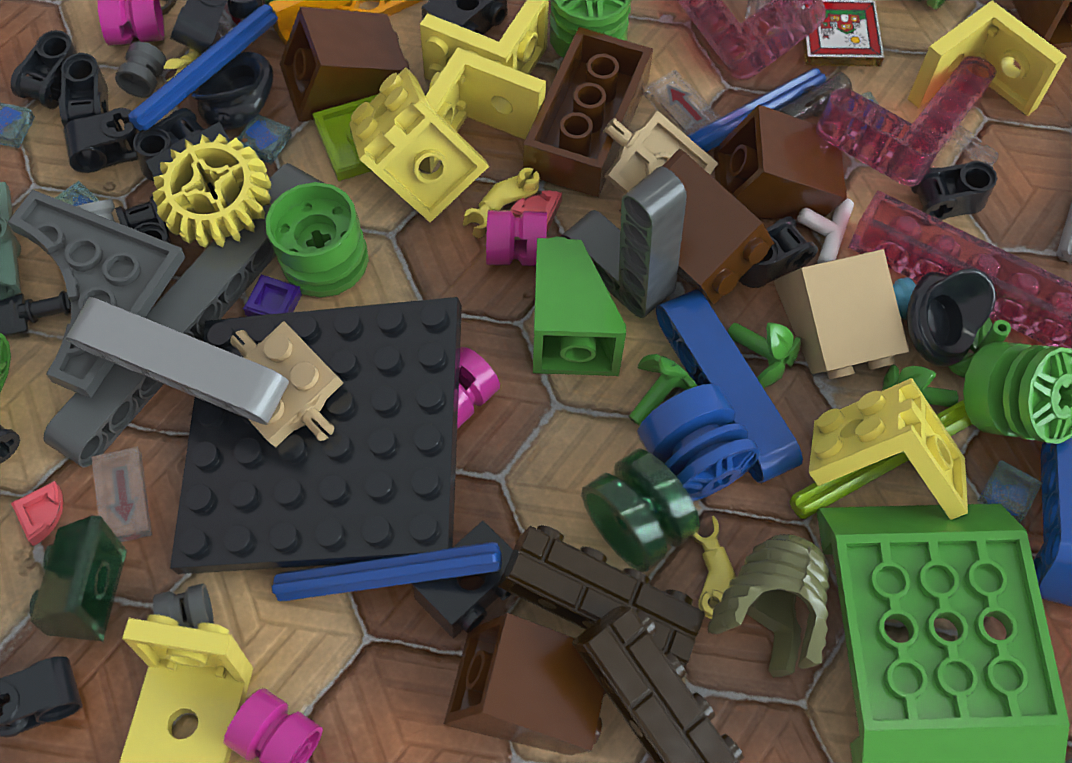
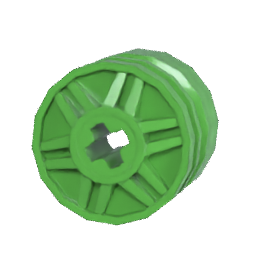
(601, 16)
(317, 239)
(1021, 391)

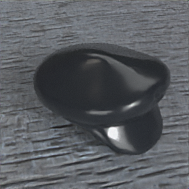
(235, 91)
(948, 313)

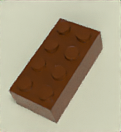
(594, 84)

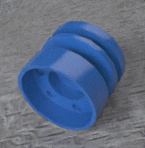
(698, 441)

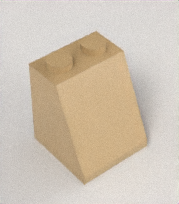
(844, 313)

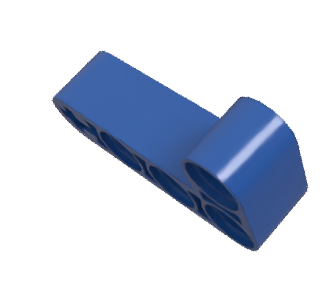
(1054, 558)

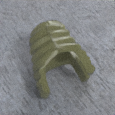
(768, 591)

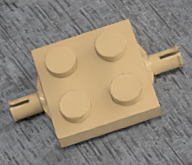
(649, 149)
(308, 384)

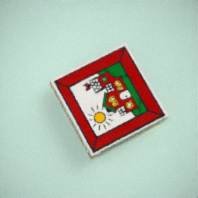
(846, 36)

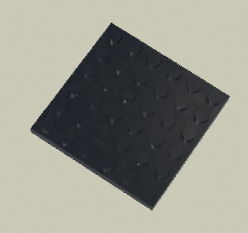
(363, 492)

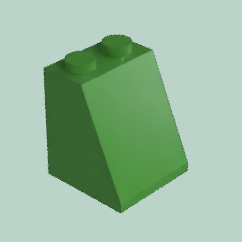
(573, 313)

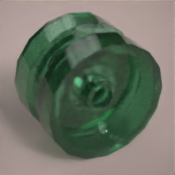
(641, 509)

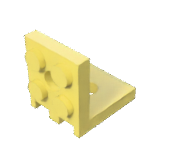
(998, 39)
(518, 48)
(476, 90)
(400, 132)
(884, 426)
(186, 673)

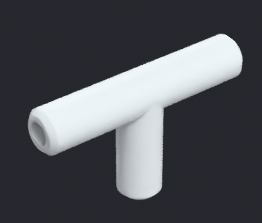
(831, 229)

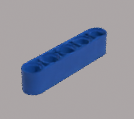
(714, 359)

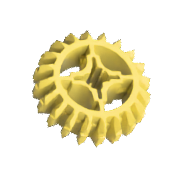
(186, 198)

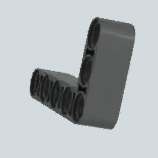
(643, 256)

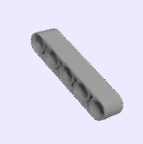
(178, 360)

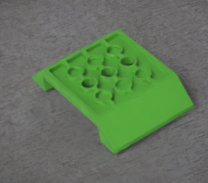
(934, 695)

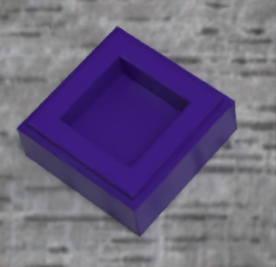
(272, 297)

